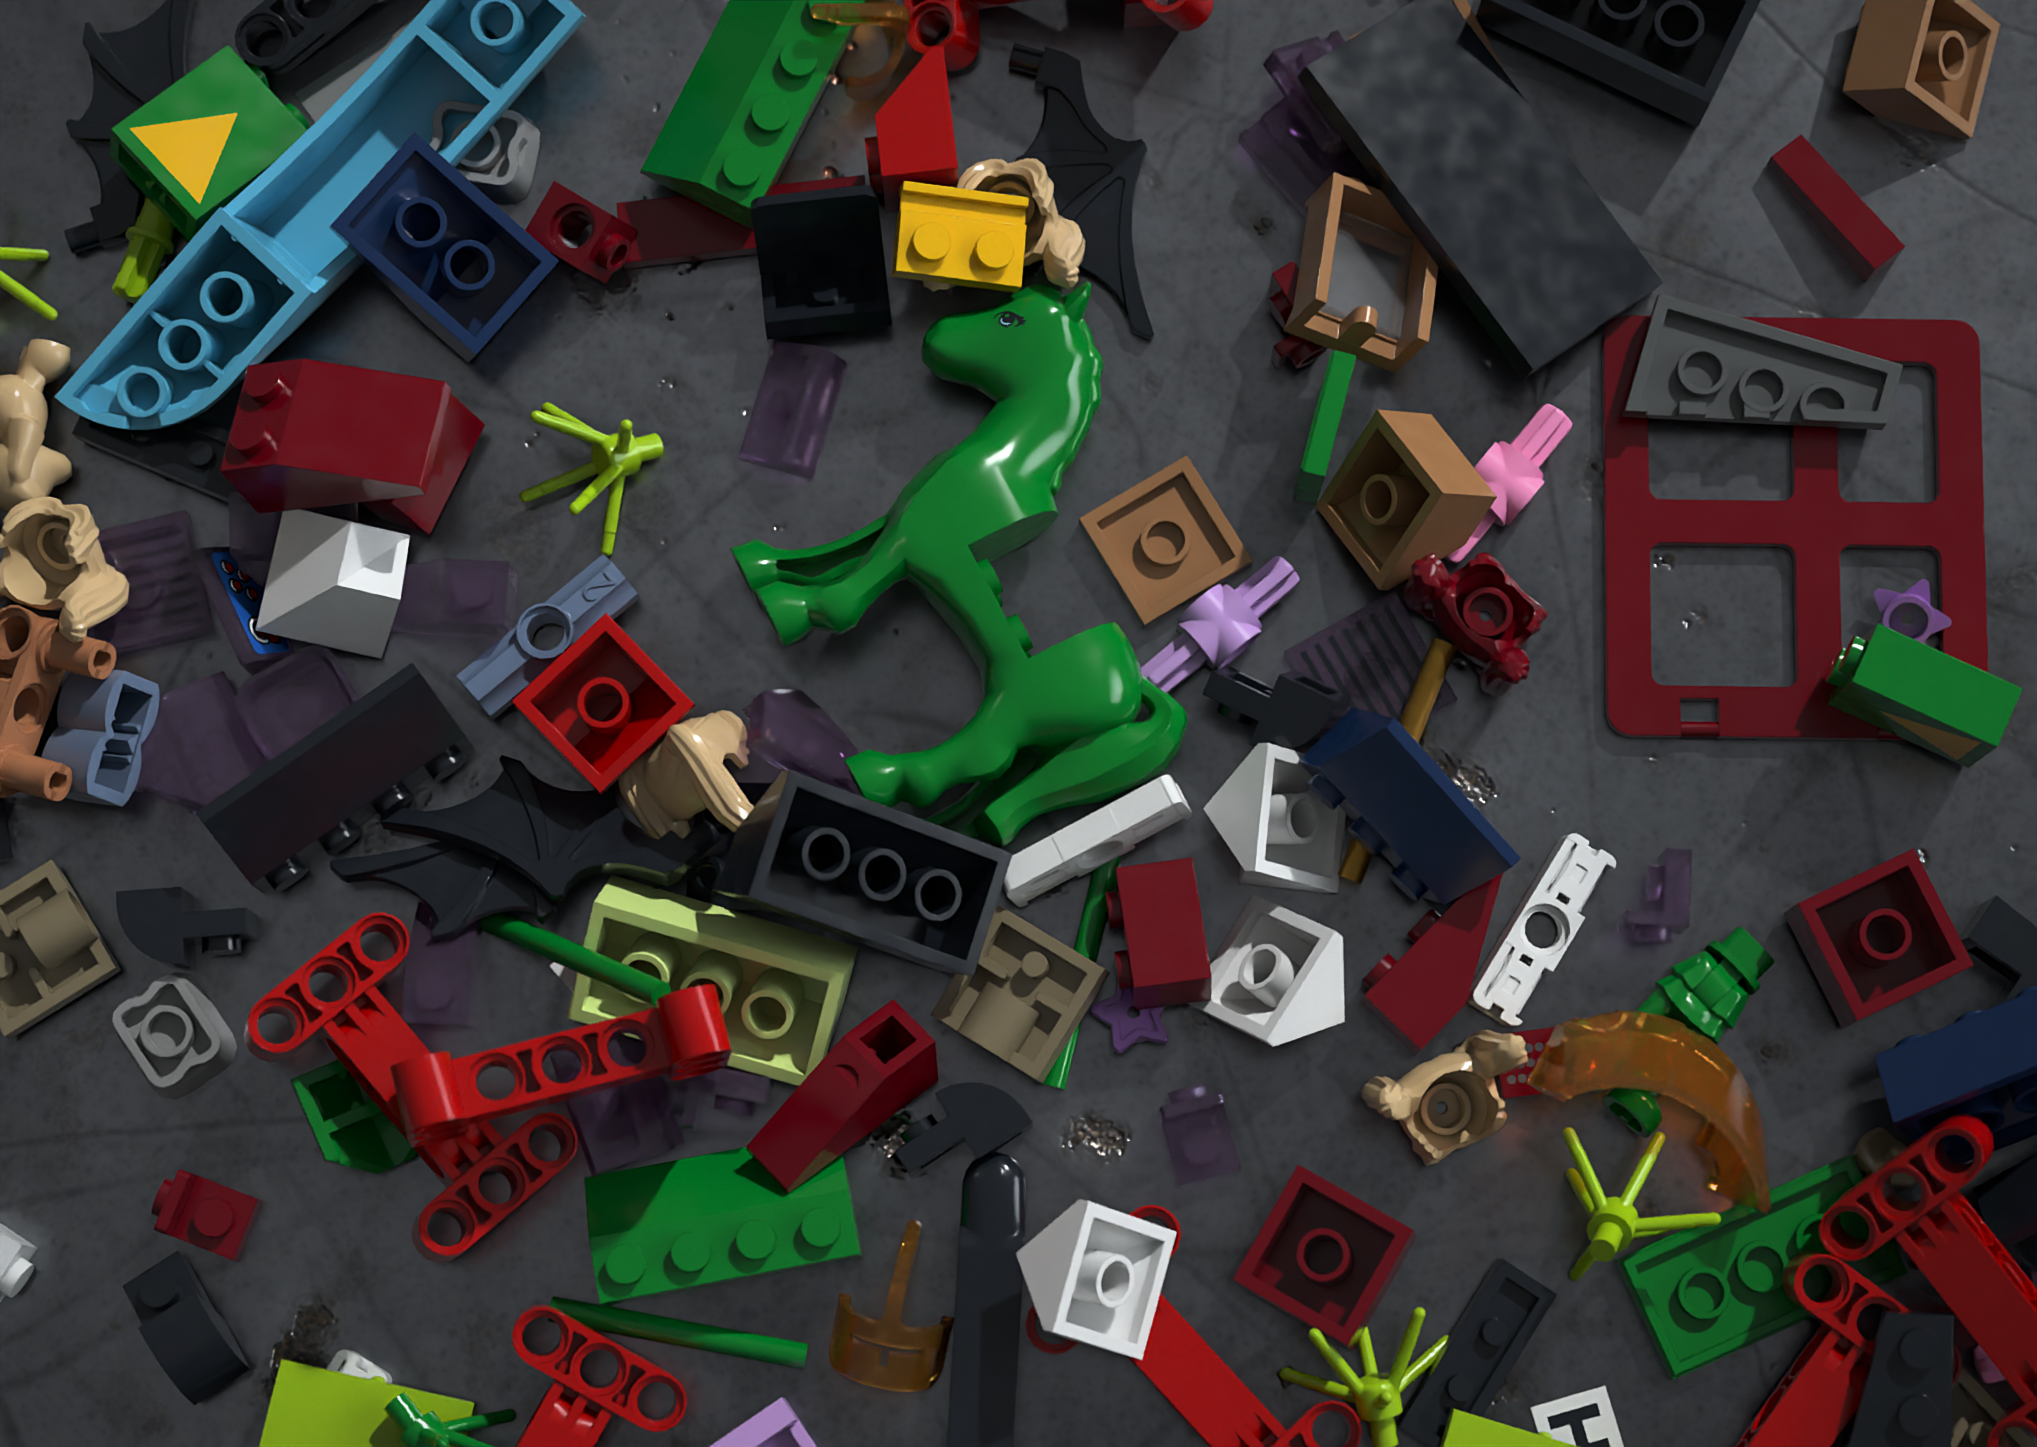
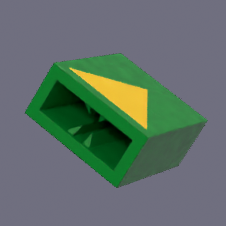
(205, 139)
(1922, 695)

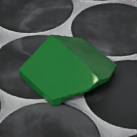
(348, 1122)

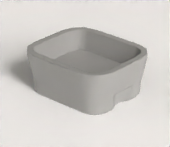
(502, 159)
(175, 1035)

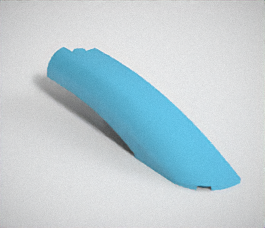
(271, 250)

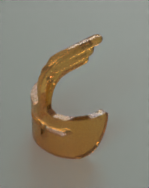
(895, 24)
(904, 1370)

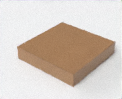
(1165, 542)

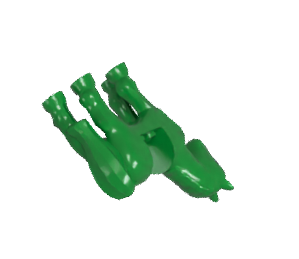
(1048, 724)

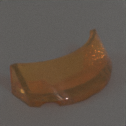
(1669, 1059)

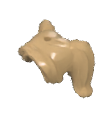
(1047, 233)
(58, 564)
(688, 775)
(1459, 1080)

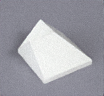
(333, 582)
(1278, 824)
(1277, 975)
(1098, 1276)

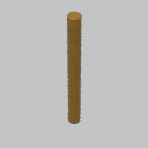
(1414, 721)

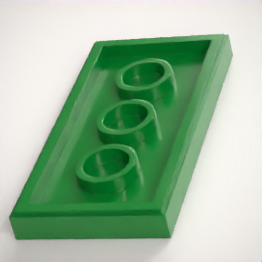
(1723, 1283)

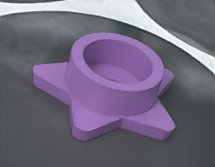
(1914, 601)
(1127, 1029)

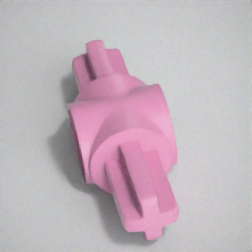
(1514, 470)

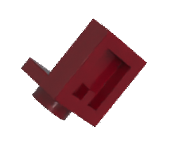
(1281, 303)
(205, 1213)

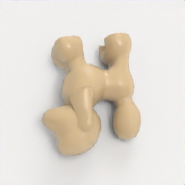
(26, 465)

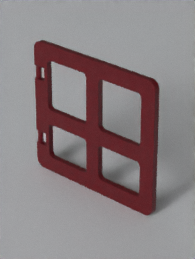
(1810, 525)

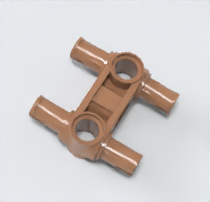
(30, 675)

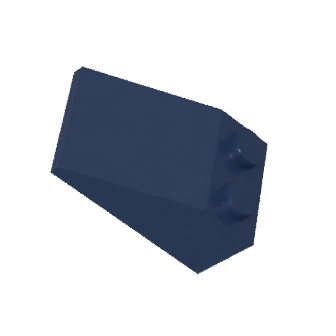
(443, 247)

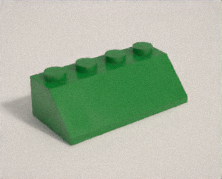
(747, 103)
(712, 1225)

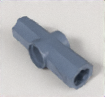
(514, 662)

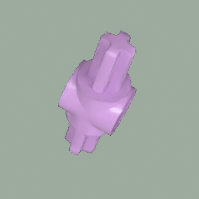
(1220, 625)

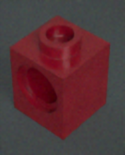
(562, 220)

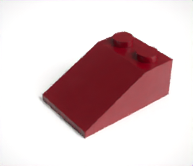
(332, 435)

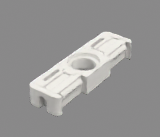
(1095, 839)
(1514, 962)

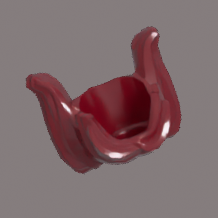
(1455, 607)

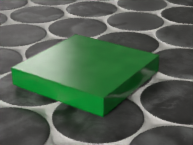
(1324, 427)

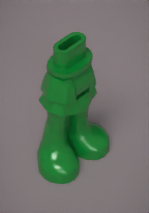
(1706, 996)

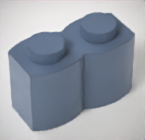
(103, 734)

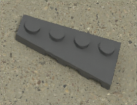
(1744, 371)

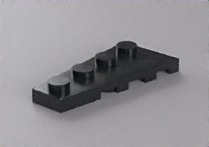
(1907, 1383)

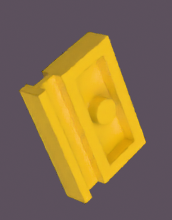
(960, 237)

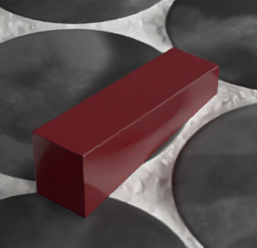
(1836, 209)

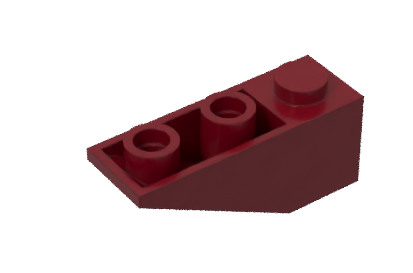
(1436, 974)
(847, 1096)

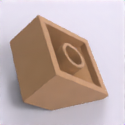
(1922, 62)
(1403, 496)

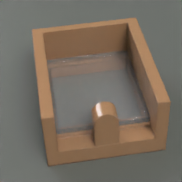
(1362, 277)

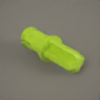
(148, 244)

